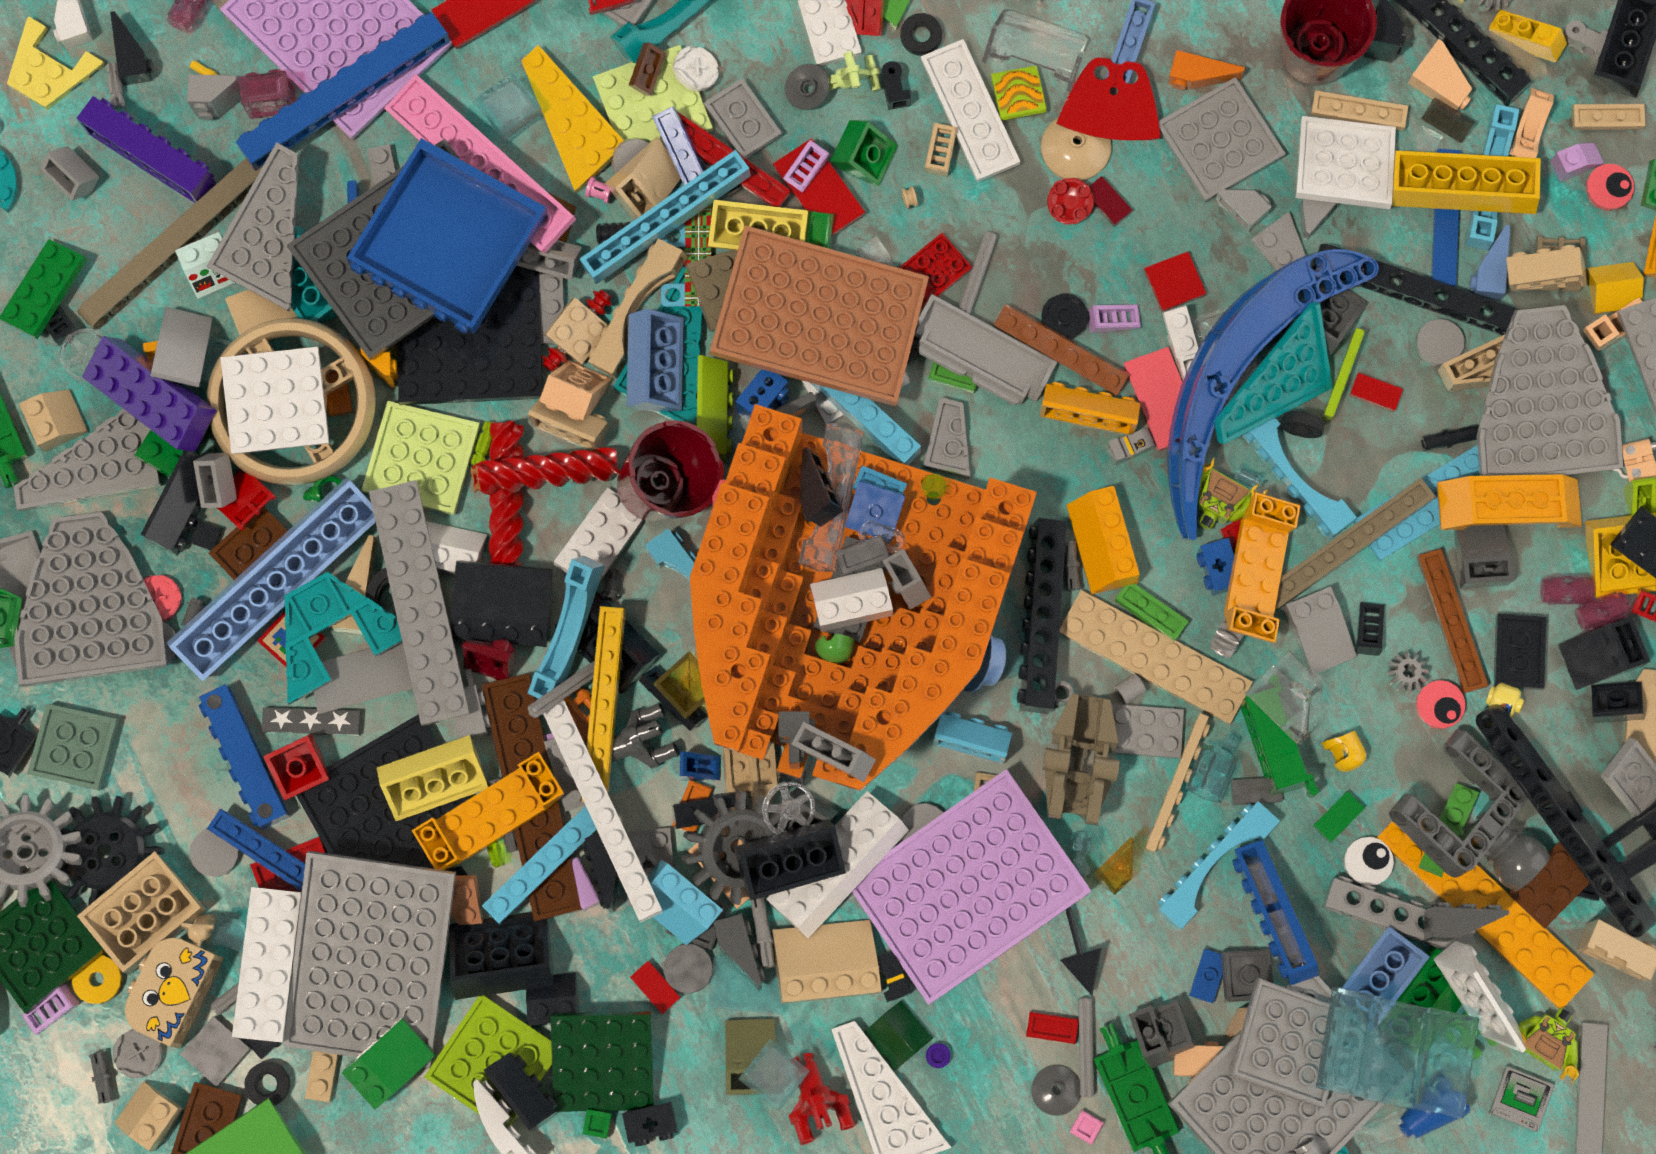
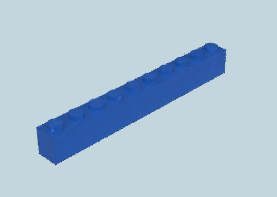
(344, 90)

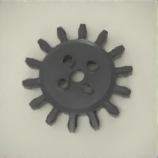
(712, 842)

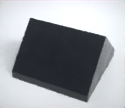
(1617, 702)

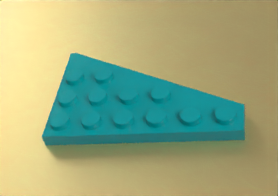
(691, 349)
(1285, 379)

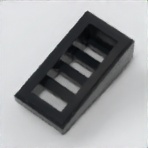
(61, 335)
(1366, 643)

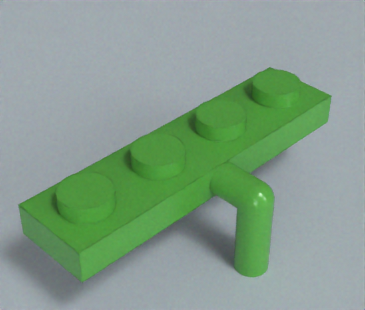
(1454, 817)

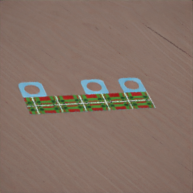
(695, 240)

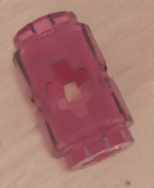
(181, 15)
(1579, 590)
(1614, 604)

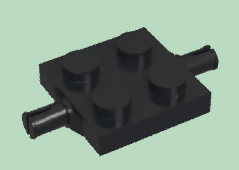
(14, 742)

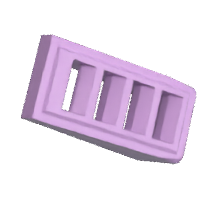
(800, 161)
(1102, 310)
(586, 890)
(64, 1000)

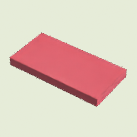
(1156, 389)

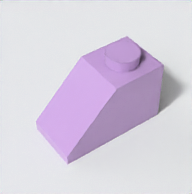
(1576, 160)

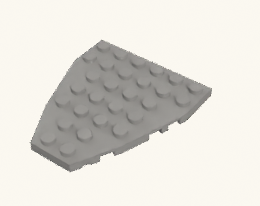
(1547, 402)
(86, 608)

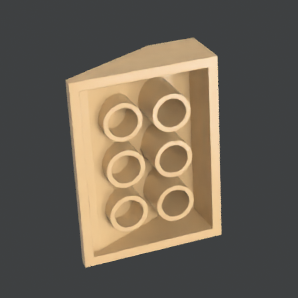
(141, 912)
(829, 964)

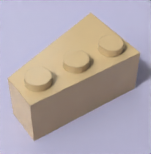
(1546, 268)
(1472, 368)
(1618, 950)

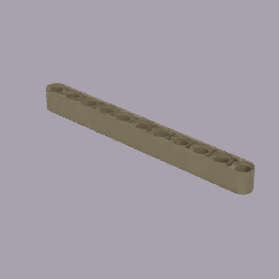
(161, 251)

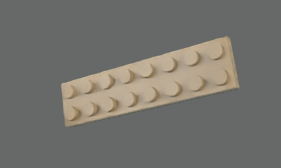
(1155, 657)

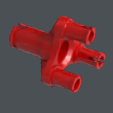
(815, 1101)

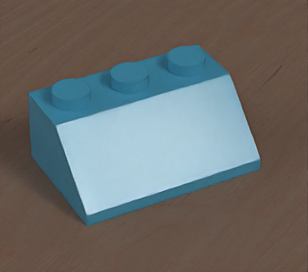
(972, 737)
(684, 907)

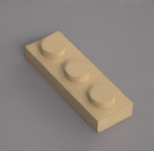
(1608, 116)

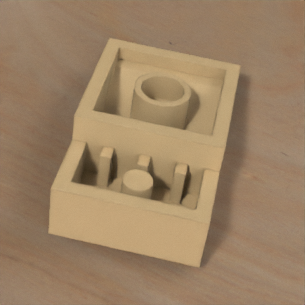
(251, 309)

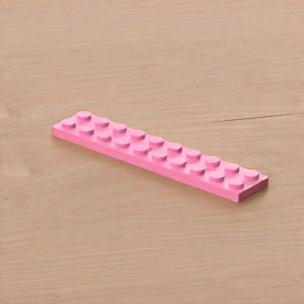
(433, 119)

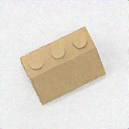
(585, 433)

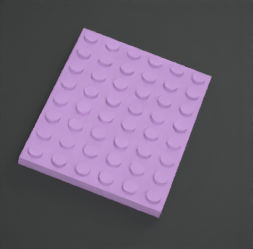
(322, 36)
(969, 887)

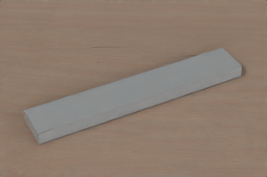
(1591, 1088)

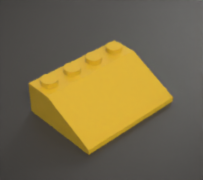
(1609, 567)

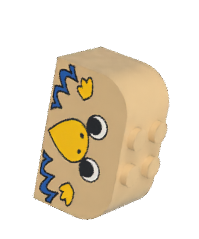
(170, 990)

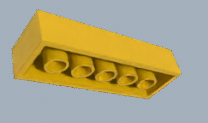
(1466, 182)

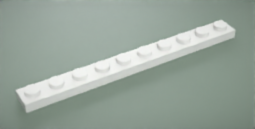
(602, 812)

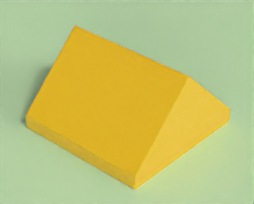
(1614, 286)

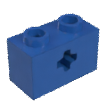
(1222, 554)

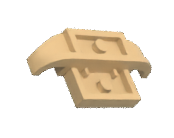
(749, 773)

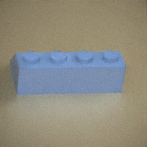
(654, 361)
(1388, 967)

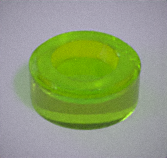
(934, 486)
(496, 855)

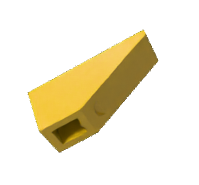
(1530, 35)

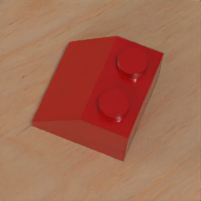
(297, 766)

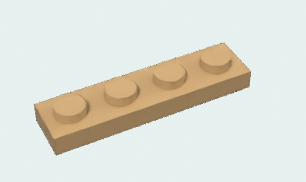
(1358, 110)

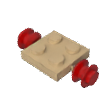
(576, 330)

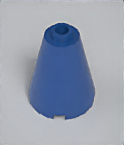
(1419, 1123)

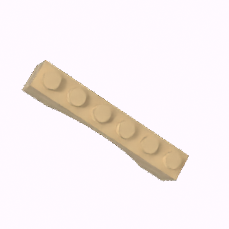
(661, 266)

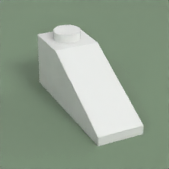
(71, 24)

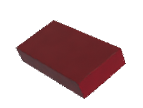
(1109, 202)

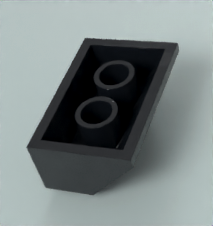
(522, 1091)

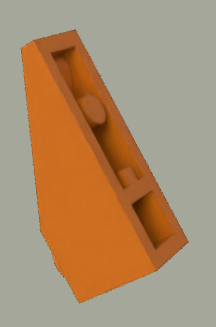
(1196, 71)

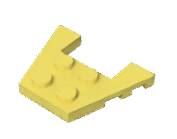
(41, 76)

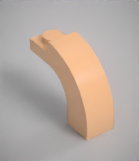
(1531, 124)
(1606, 329)

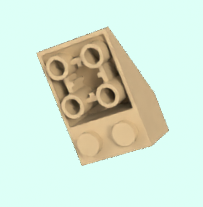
(645, 179)

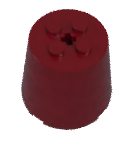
(1337, 26)
(681, 463)

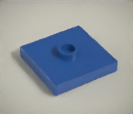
(875, 505)

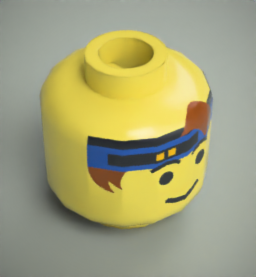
(1507, 697)

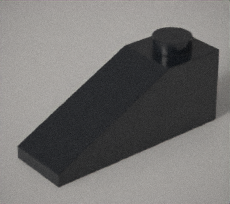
(131, 60)
(816, 490)

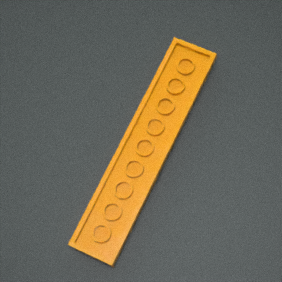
(1514, 937)

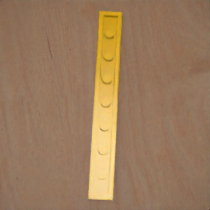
(605, 690)

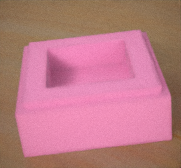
(1086, 1127)

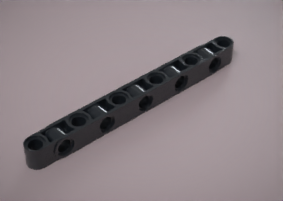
(1420, 292)
(1566, 820)

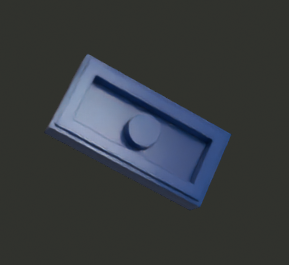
(1207, 977)

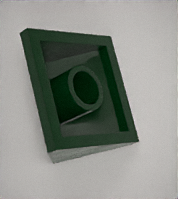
(898, 1035)

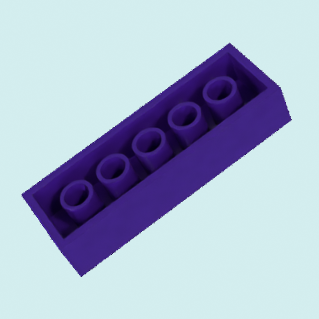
(145, 150)
(158, 403)

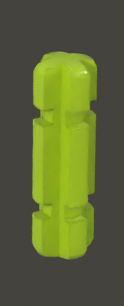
(483, 444)

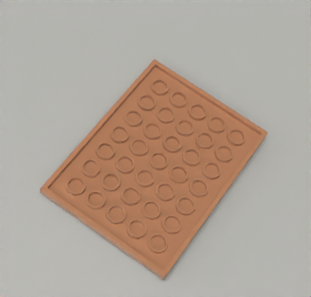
(819, 315)

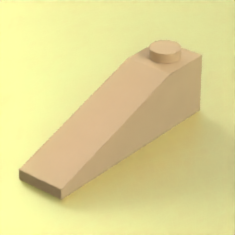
(359, 580)

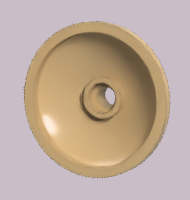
(1073, 160)

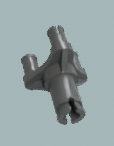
(634, 738)

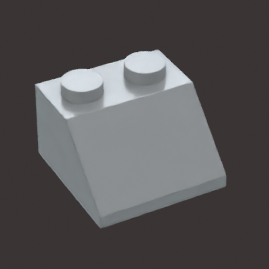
(212, 95)

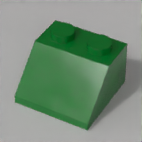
(864, 152)

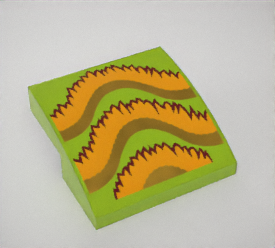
(1018, 93)

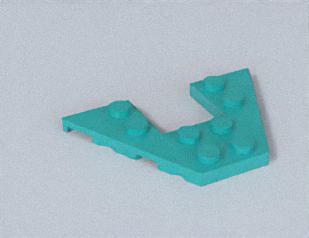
(315, 609)

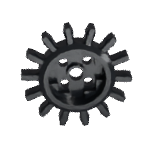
(129, 847)

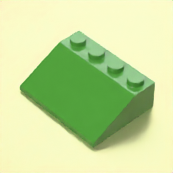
(255, 1132)

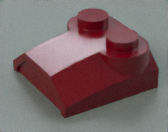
(489, 659)

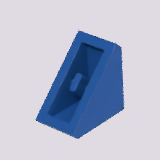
(699, 767)

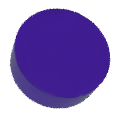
(938, 1055)

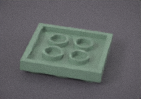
(73, 747)

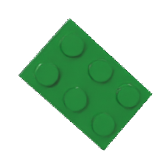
(159, 453)

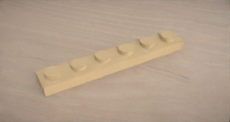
(1181, 775)

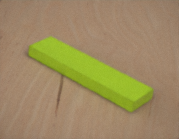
(1343, 374)

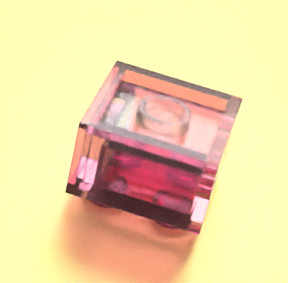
(265, 93)

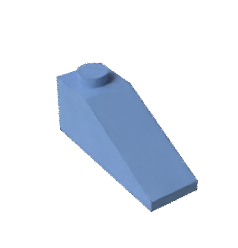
(1491, 275)

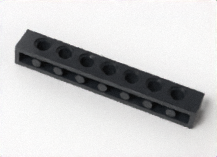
(1469, 57)
(1055, 534)

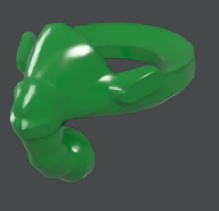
(314, 493)

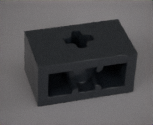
(661, 1113)

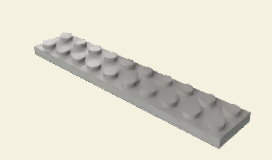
(419, 603)

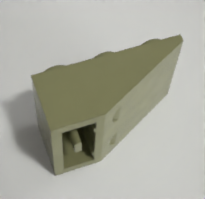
(743, 1044)

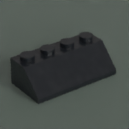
(1628, 46)
(176, 508)
(636, 651)
(790, 859)

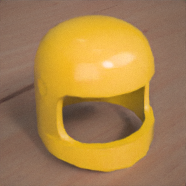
(1352, 746)

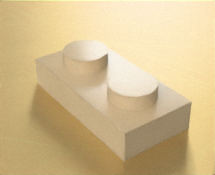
(322, 1076)

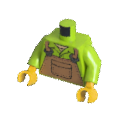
(1221, 498)
(1552, 1042)

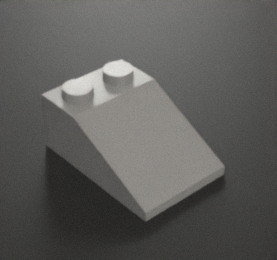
(1320, 630)

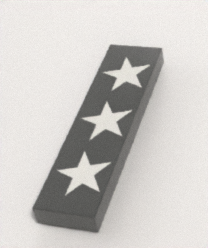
(310, 721)

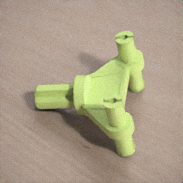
(852, 74)

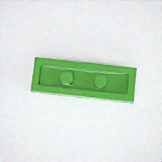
(1151, 611)

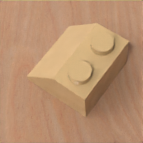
(53, 418)
(148, 1116)

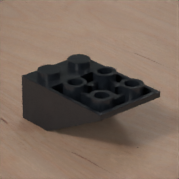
(1604, 653)
(603, 871)

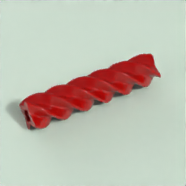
(538, 470)
(505, 520)

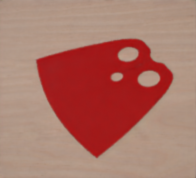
(1121, 116)

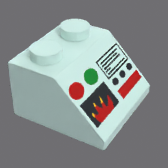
(194, 261)

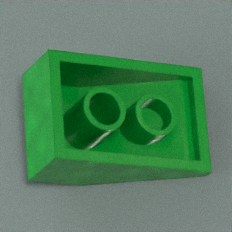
(388, 1063)

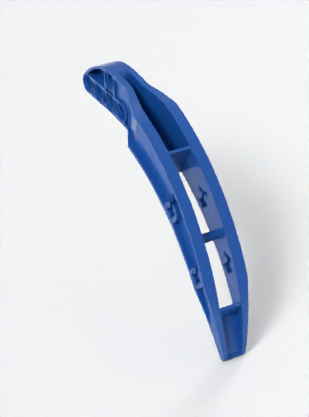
(1229, 350)

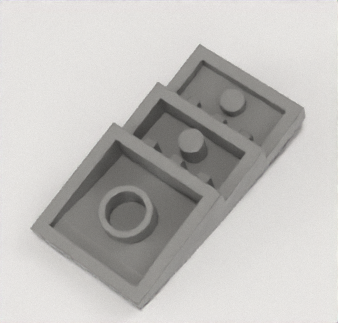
(181, 347)

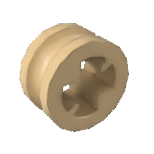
(909, 197)

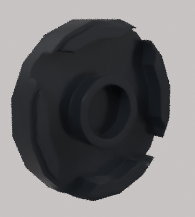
(1065, 315)

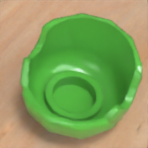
(835, 650)

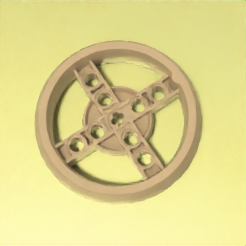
(349, 367)

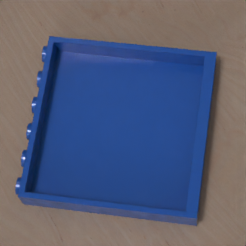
(446, 237)

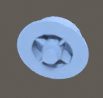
(991, 667)

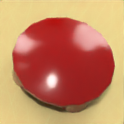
(1070, 201)

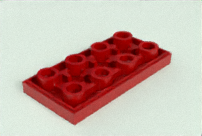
(471, 18)
(824, 193)
(939, 262)

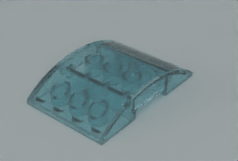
(1397, 1053)

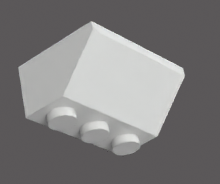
(455, 545)
(851, 599)

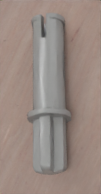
(762, 932)

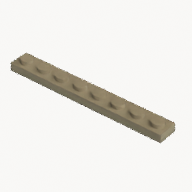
(1353, 541)

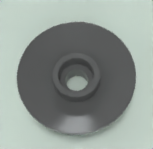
(800, 80)
(1044, 1097)

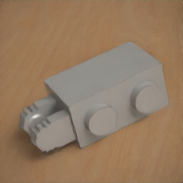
(477, 722)

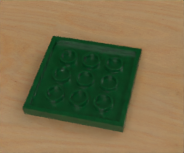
(42, 946)
(602, 1061)

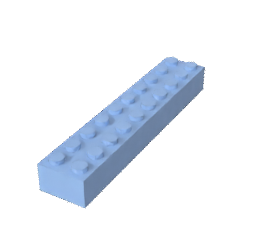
(281, 569)

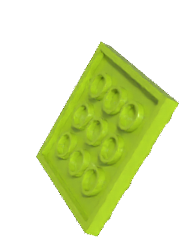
(481, 1040)

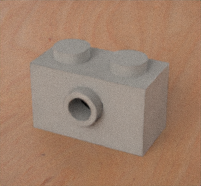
(69, 173)
(215, 480)
(906, 579)

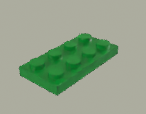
(43, 288)

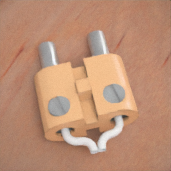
(1638, 460)

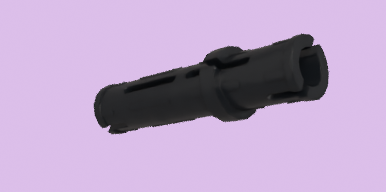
(1449, 438)

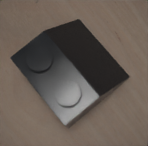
(1389, 34)
(552, 999)

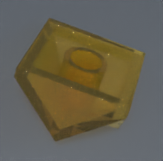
(682, 685)
(1117, 869)

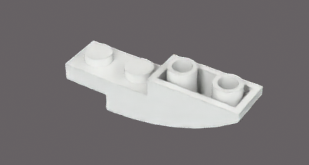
(1180, 338)
(494, 1118)

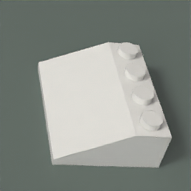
(1479, 995)

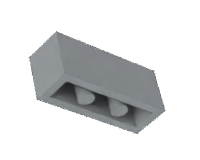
(833, 752)

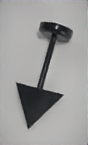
(1083, 965)

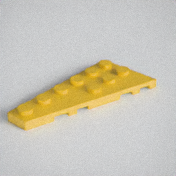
(576, 126)

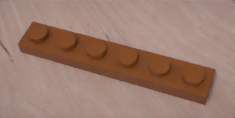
(1061, 349)
(1452, 621)

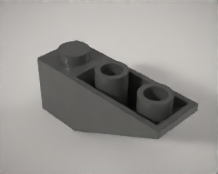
(735, 945)

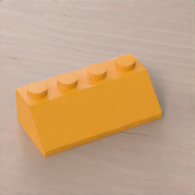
(1090, 409)
(1103, 540)

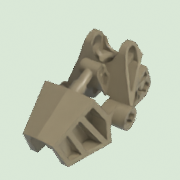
(1084, 725)

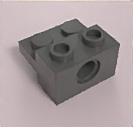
(788, 728)
(1151, 1037)

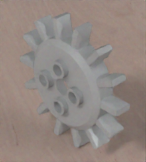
(44, 837)

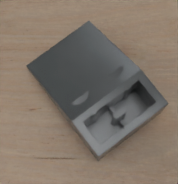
(1483, 556)
(1448, 923)

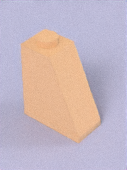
(1441, 78)

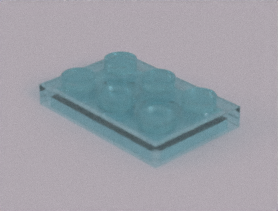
(735, 992)

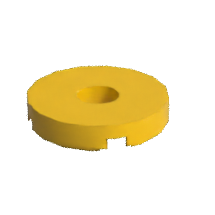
(107, 990)

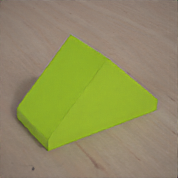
(1641, 493)

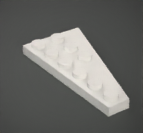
(885, 1105)

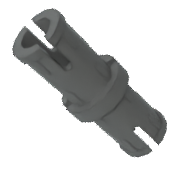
(1072, 567)
(101, 1077)

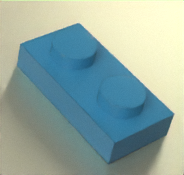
(879, 479)

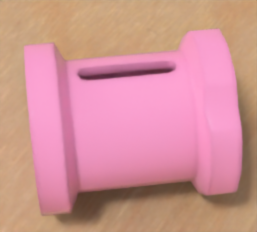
(591, 190)

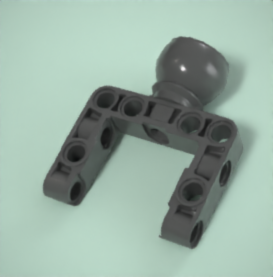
(1514, 856)

